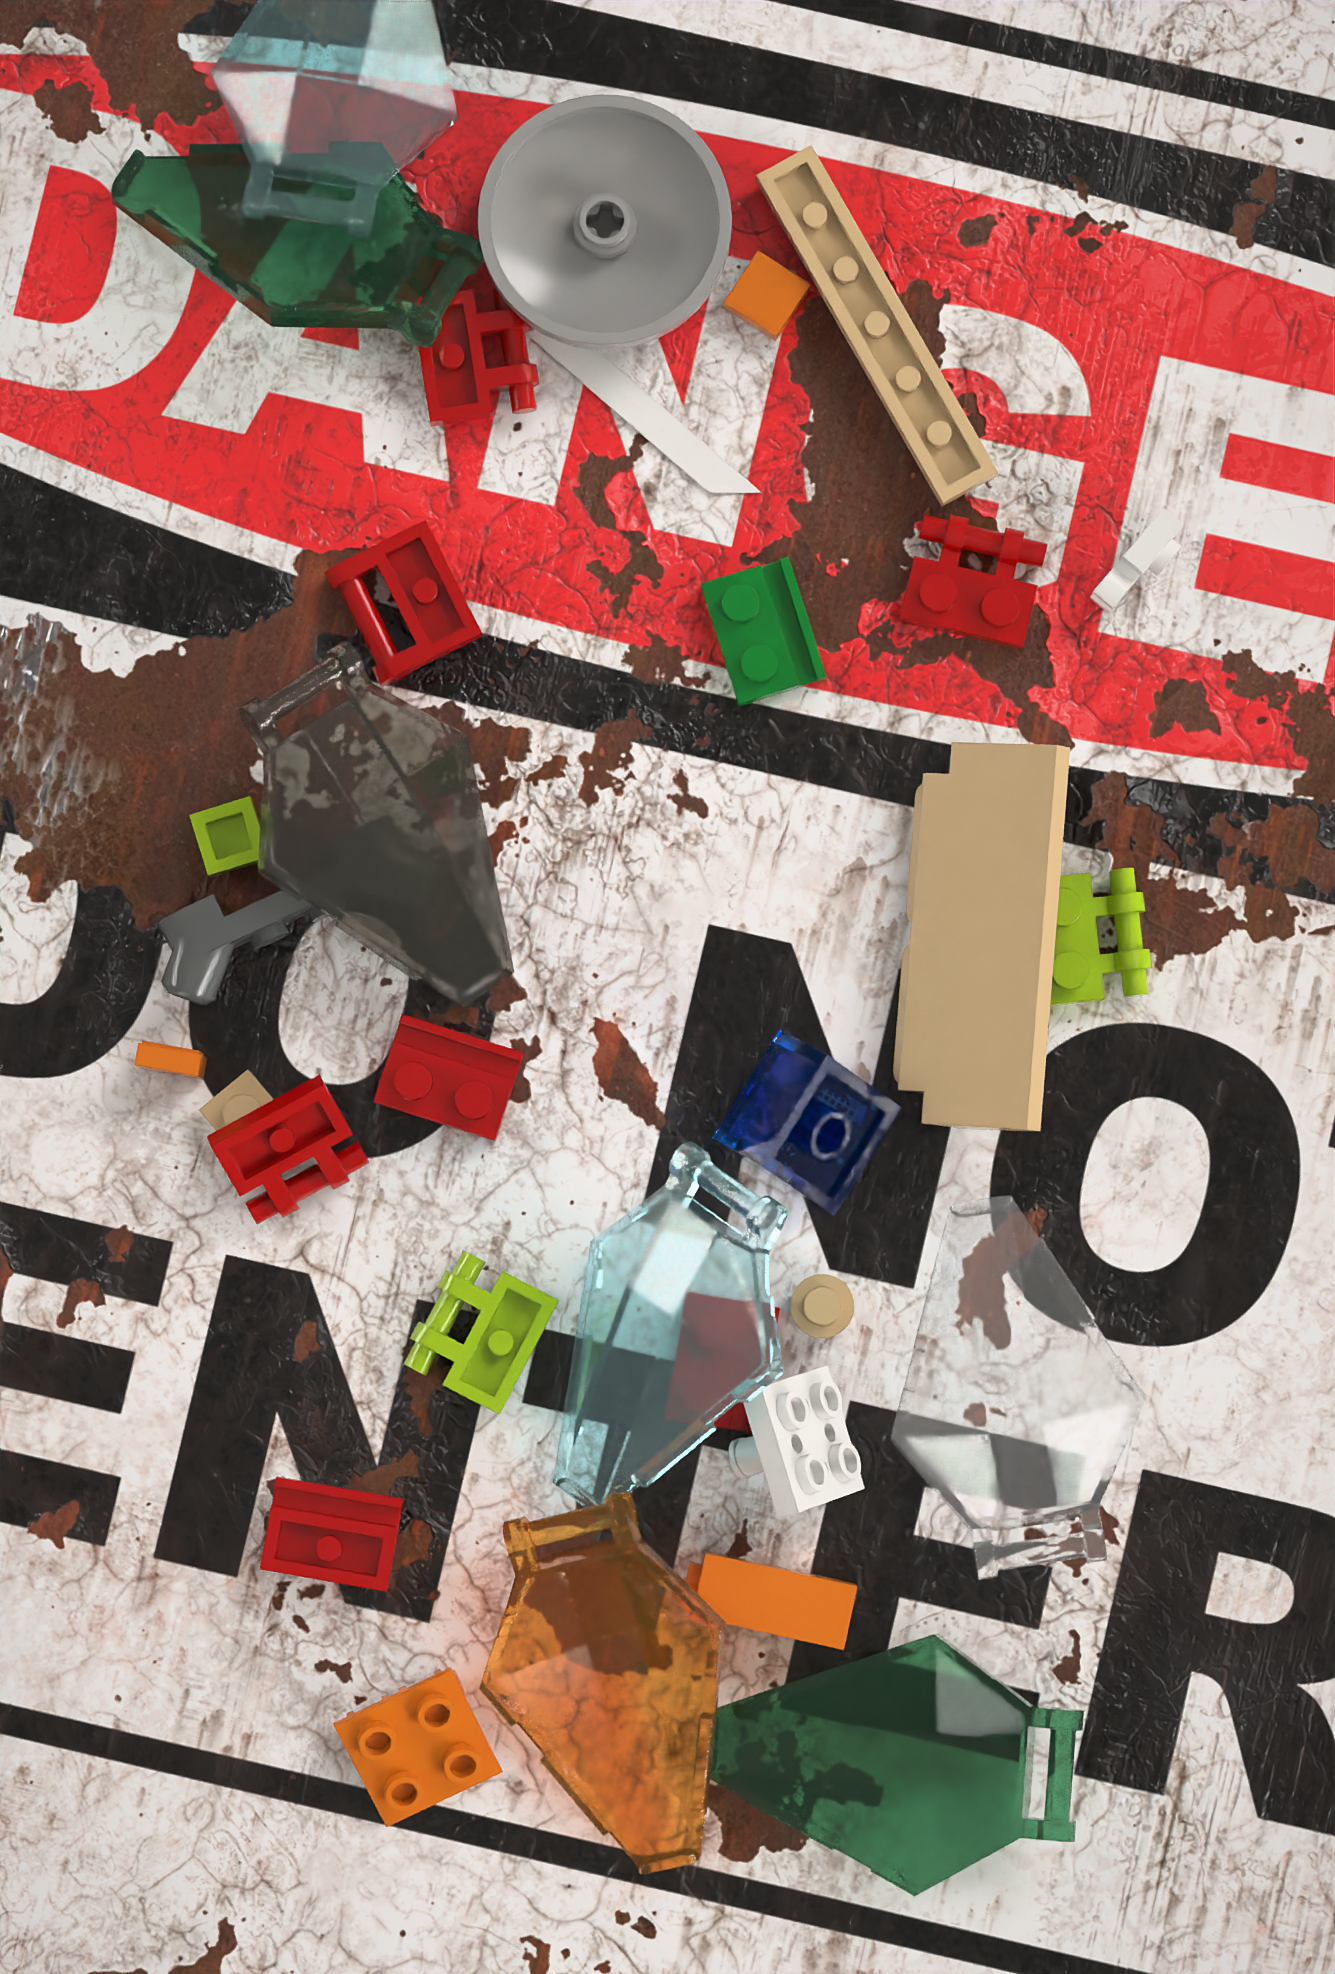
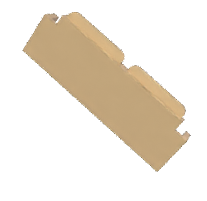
(982, 935)

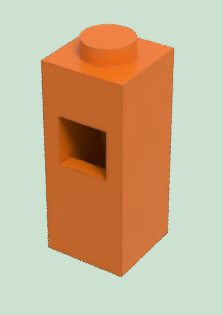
(775, 1599)

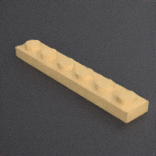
(876, 325)

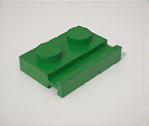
(763, 631)

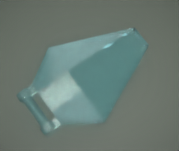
(333, 100)
(668, 1331)

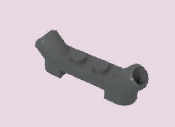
(205, 939)

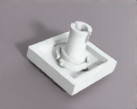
(799, 1443)

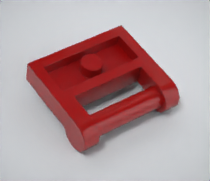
(423, 593)

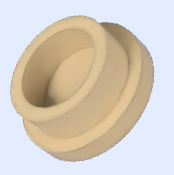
(822, 1306)

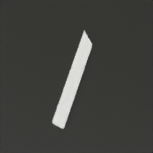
(646, 416)

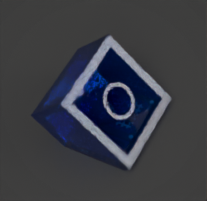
(807, 1122)

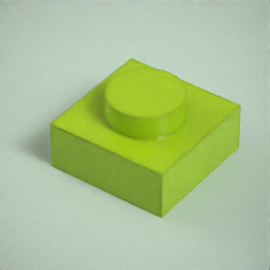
(228, 836)

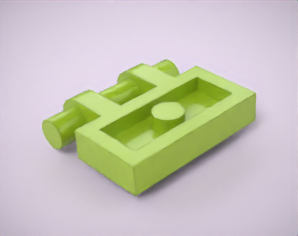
(1077, 956)
(499, 1341)

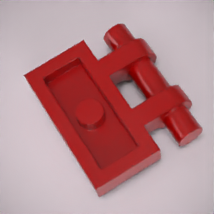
(455, 365)
(969, 600)
(281, 1137)

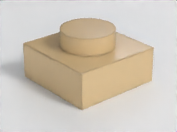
(235, 1101)

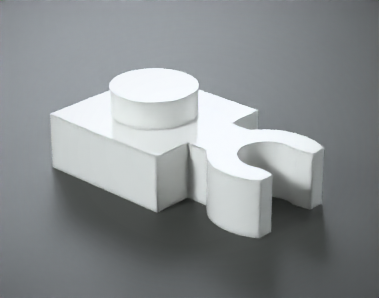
(1150, 551)

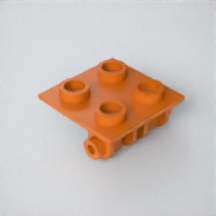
(418, 1746)

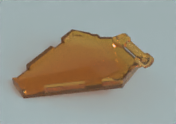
(612, 1678)

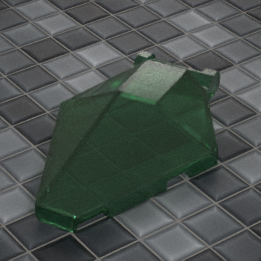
(293, 267)
(900, 1761)

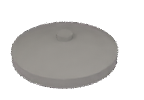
(604, 222)

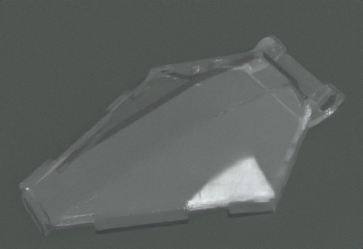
(1013, 1392)

